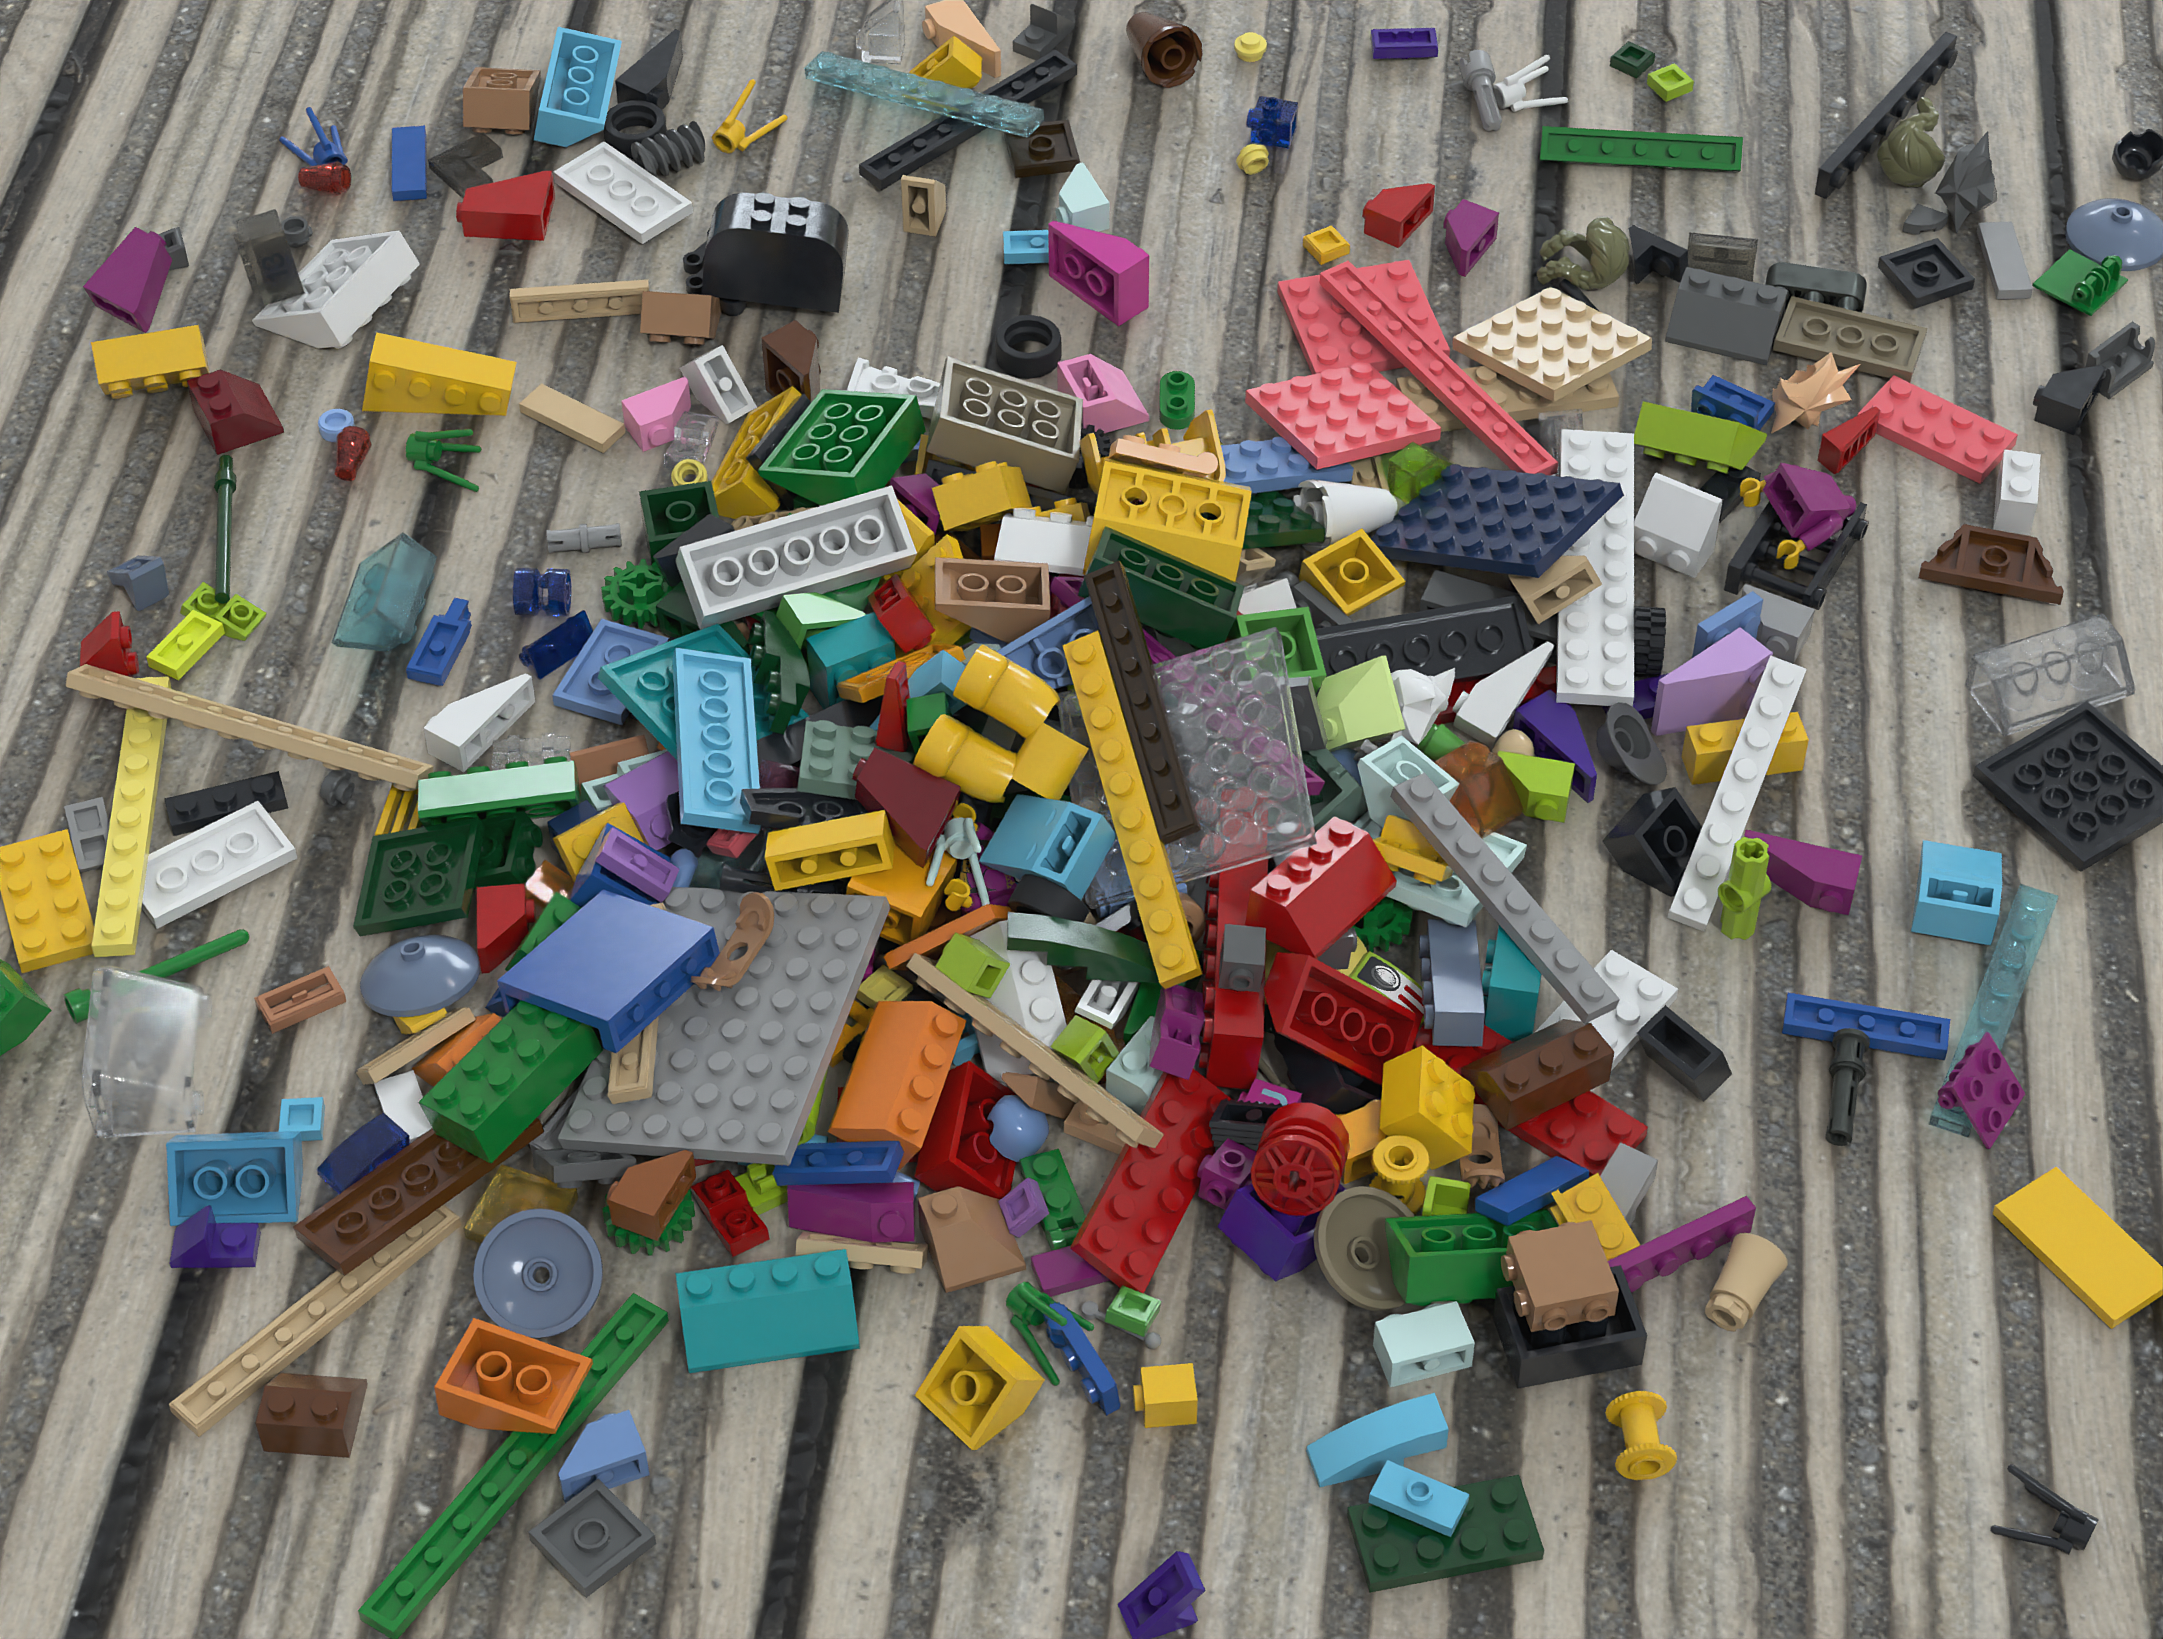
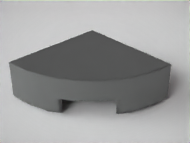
(1923, 219)

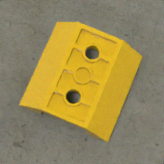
(1172, 514)

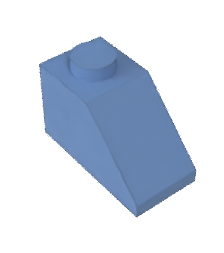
(607, 1452)

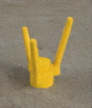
(732, 132)

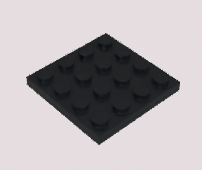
(2079, 785)

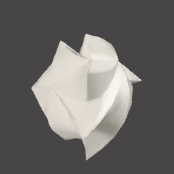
(1420, 701)

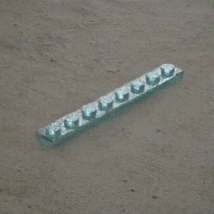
(925, 94)
(2001, 987)

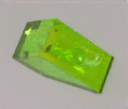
(1414, 469)

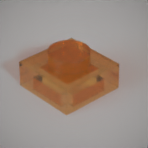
(546, 882)

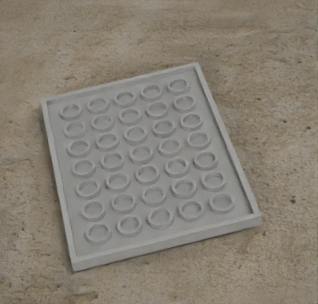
(748, 1059)

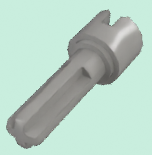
(1479, 78)

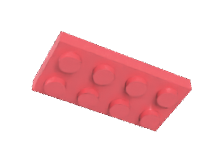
(1940, 429)

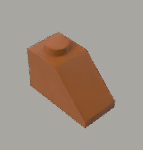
(651, 1193)

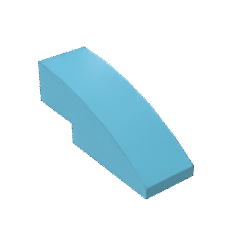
(1384, 1435)

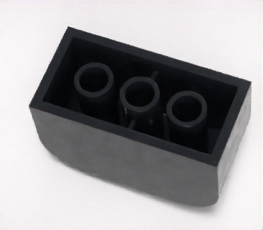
(776, 252)

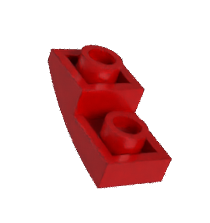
(729, 1213)

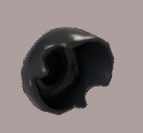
(2139, 154)

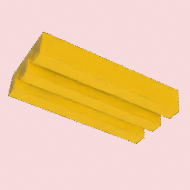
(390, 809)

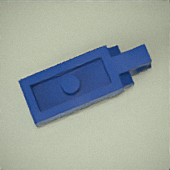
(441, 644)

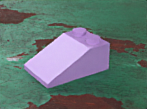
(1711, 685)

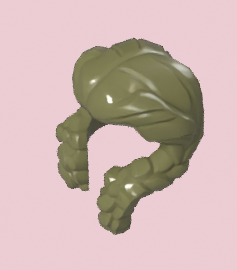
(1909, 153)
(1603, 246)

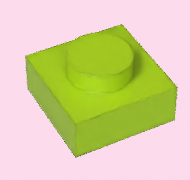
(1670, 82)

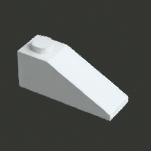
(1495, 698)
(472, 723)
(1107, 1001)

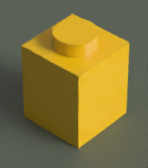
(1166, 1395)

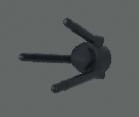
(2072, 1524)

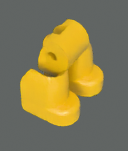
(1199, 438)
(1018, 701)

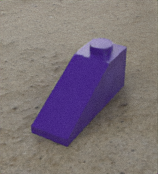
(1558, 737)

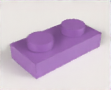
(637, 864)

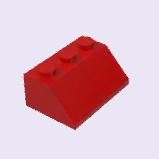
(958, 1136)

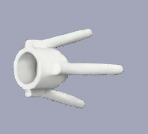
(1512, 89)

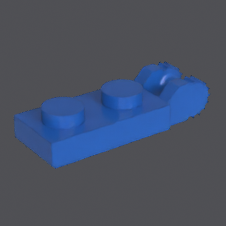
(1081, 1355)

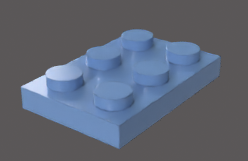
(582, 689)

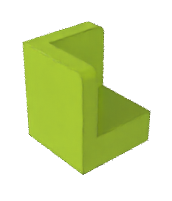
(1446, 1197)

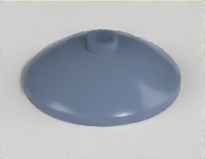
(2117, 229)
(419, 975)
(508, 1267)

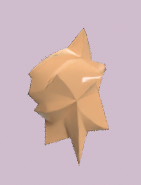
(1810, 393)

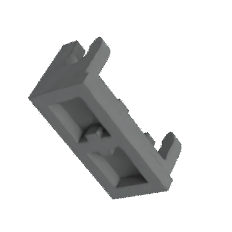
(2123, 359)

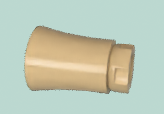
(1744, 1280)

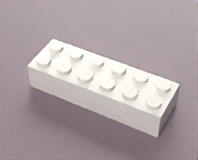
(795, 555)

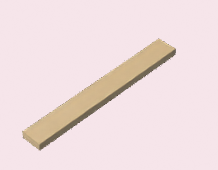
(305, 1325)

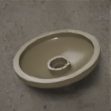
(1357, 1226)

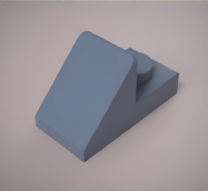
(143, 580)

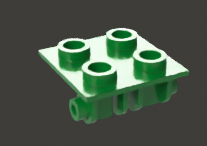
(2082, 281)

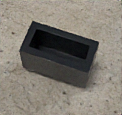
(1684, 1053)

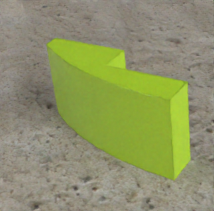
(237, 615)

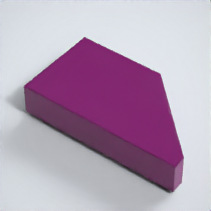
(1064, 1272)

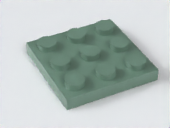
(832, 755)

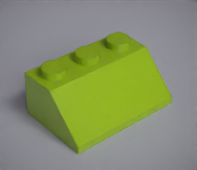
(1696, 438)

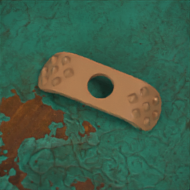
(752, 930)
(1484, 1142)

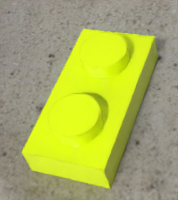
(185, 645)

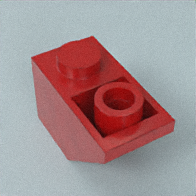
(110, 647)

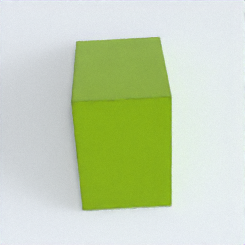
(1086, 1047)

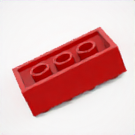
(1321, 890)
(1337, 1015)

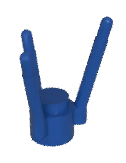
(324, 150)

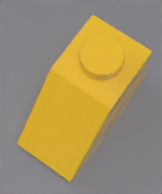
(952, 64)

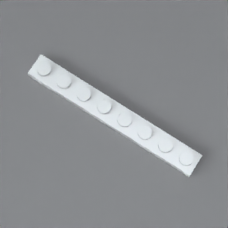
(1736, 793)

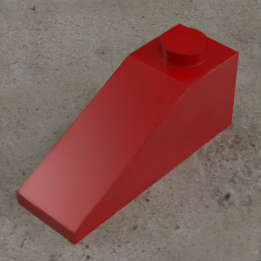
(901, 615)

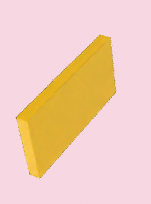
(2082, 1247)

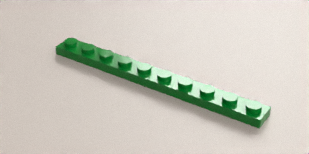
(506, 1477)

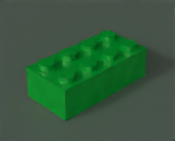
(509, 1079)

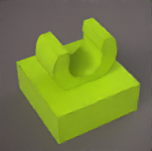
(762, 1188)

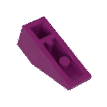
(1812, 873)
(855, 1210)

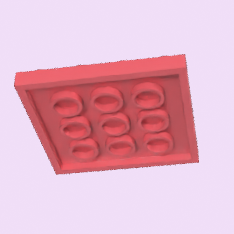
(1336, 338)
(1342, 415)

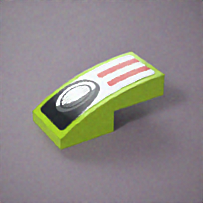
(1389, 981)

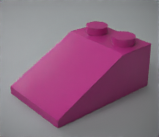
(1100, 270)

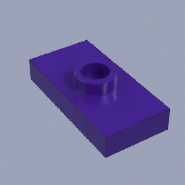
(1404, 43)

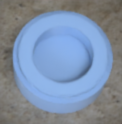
(333, 422)

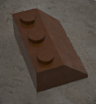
(1541, 1071)

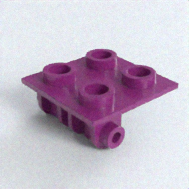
(1983, 1088)

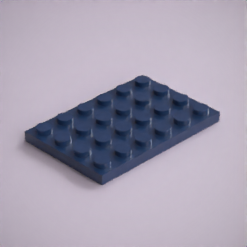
(1496, 520)

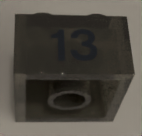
(271, 265)

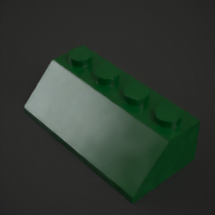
(1171, 592)

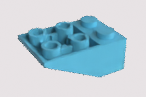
(1051, 842)
(1958, 892)

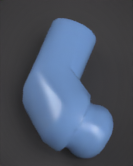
(687, 864)

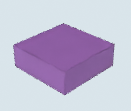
(1023, 1207)

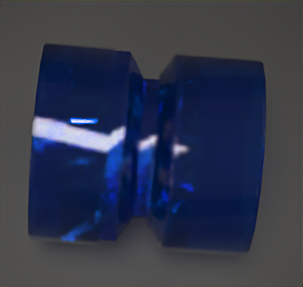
(528, 592)

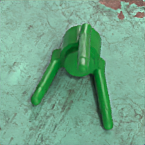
(425, 448)
(1028, 1308)

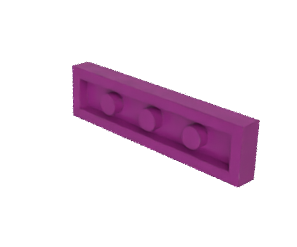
(1685, 1243)

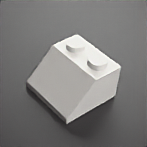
(1677, 525)

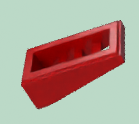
(1847, 440)
(892, 725)

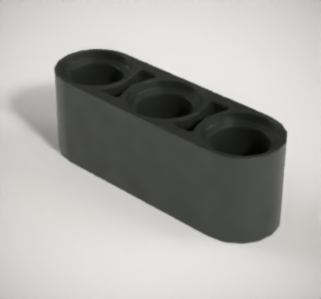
(1819, 285)

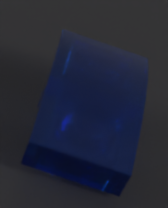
(363, 1152)

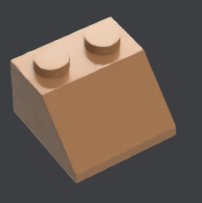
(679, 316)

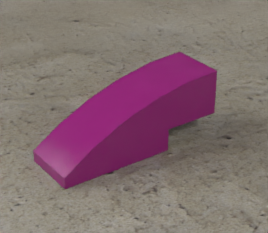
(1177, 1031)

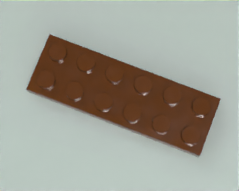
(396, 1198)

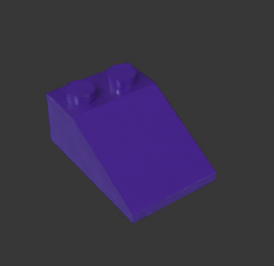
(1272, 1239)

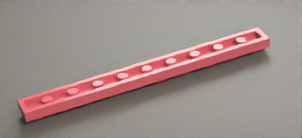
(1437, 371)

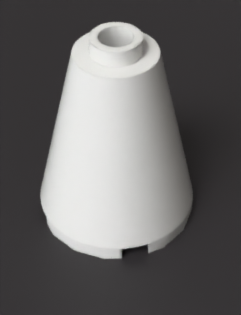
(1344, 509)

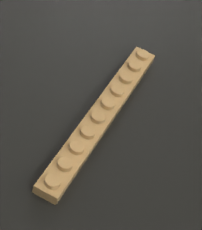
(238, 723)

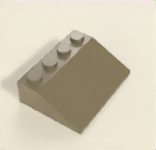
(1005, 419)

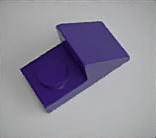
(209, 1244)
(1163, 1599)

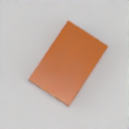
(933, 943)

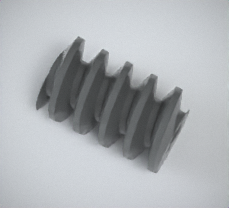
(670, 149)

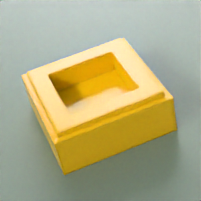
(1326, 245)

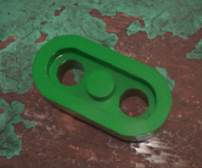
(1177, 400)

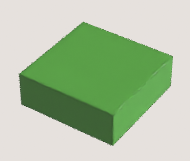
(1133, 1311)

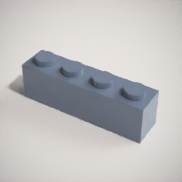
(1452, 984)

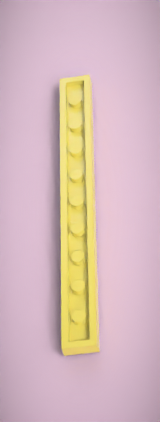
(130, 832)

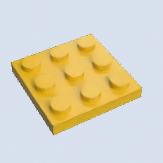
(921, 584)

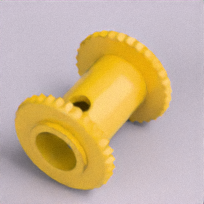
(1399, 1167)
(1644, 1454)

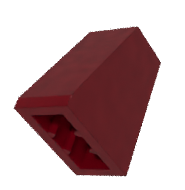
(913, 800)

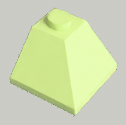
(1359, 705)

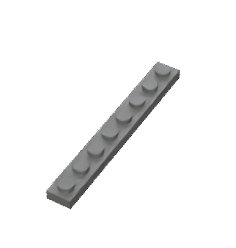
(1505, 898)

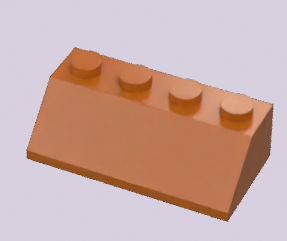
(898, 1075)

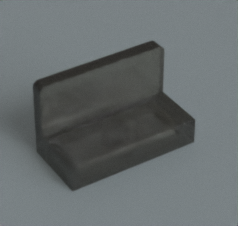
(1722, 254)

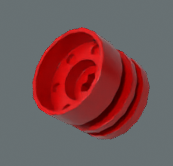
(1300, 1159)

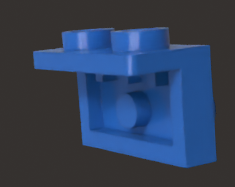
(1731, 403)

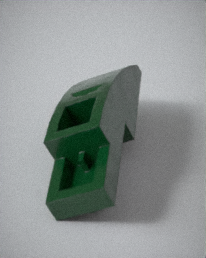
(780, 668)

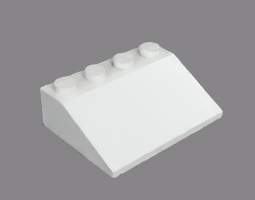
(342, 289)

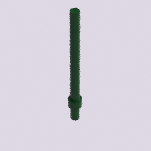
(225, 486)

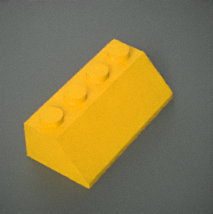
(736, 483)

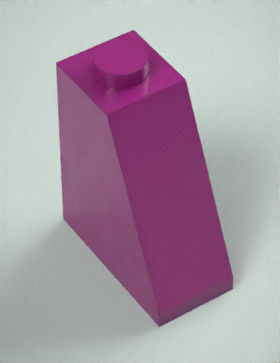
(132, 279)

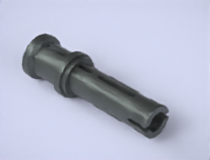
(1847, 1071)

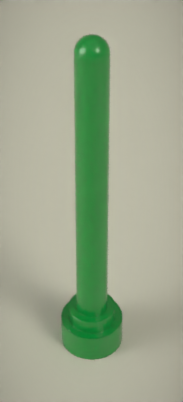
(79, 1001)

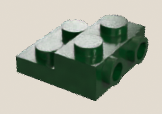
(508, 850)

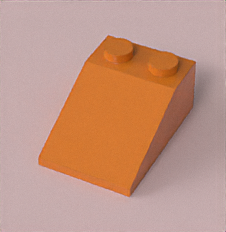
(509, 1381)

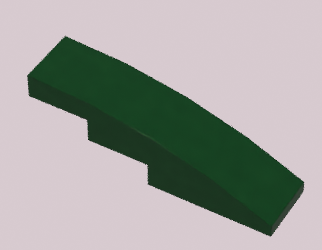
(1074, 943)

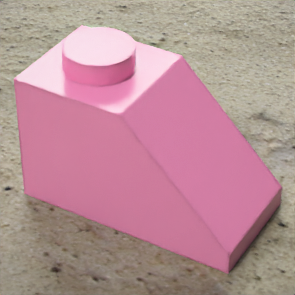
(654, 413)

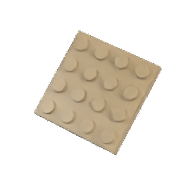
(1552, 344)

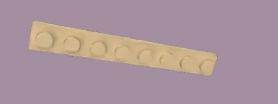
(1044, 1060)

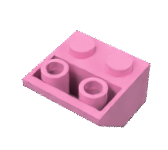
(1105, 392)

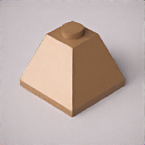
(967, 1238)

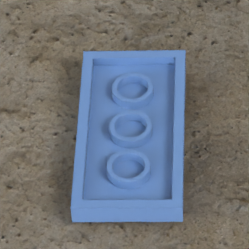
(1275, 466)

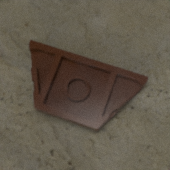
(1994, 563)

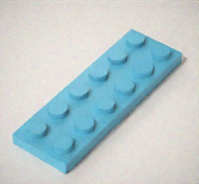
(714, 738)

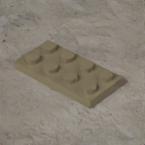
(1853, 337)

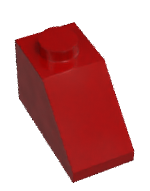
(1398, 212)
(501, 922)

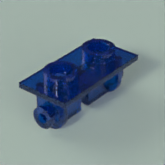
(557, 645)

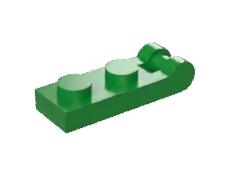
(1059, 1195)

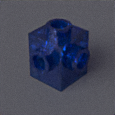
(1273, 122)

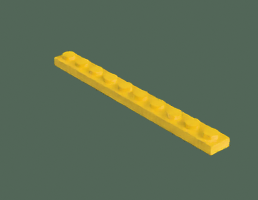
(1131, 813)

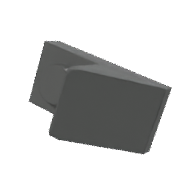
(1042, 34)

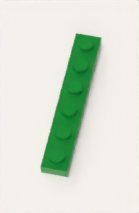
(1641, 149)

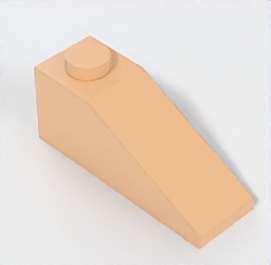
(956, 19)

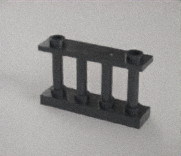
(1759, 546)

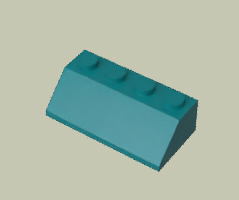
(767, 1311)

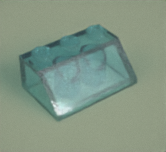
(386, 597)

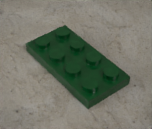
(1491, 1534)

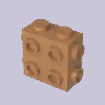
(1560, 1276)

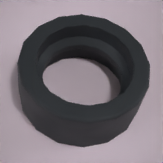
(632, 114)
(1028, 329)
(1046, 898)

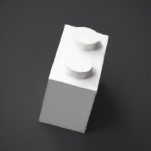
(2017, 492)

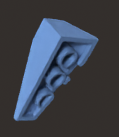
(1042, 647)

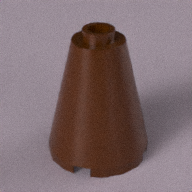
(1164, 48)

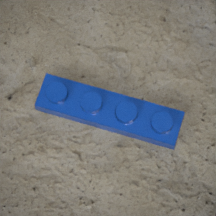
(1885, 1027)

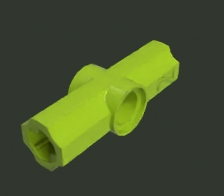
(1744, 888)

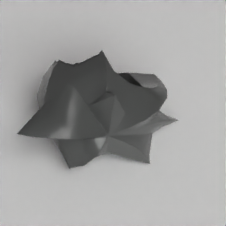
(1969, 182)

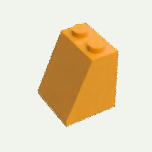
(909, 897)

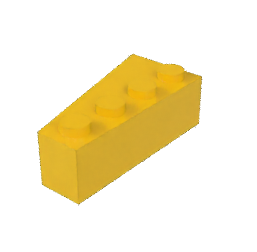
(435, 379)

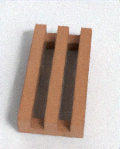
(302, 1004)

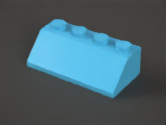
(576, 87)

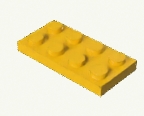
(45, 901)

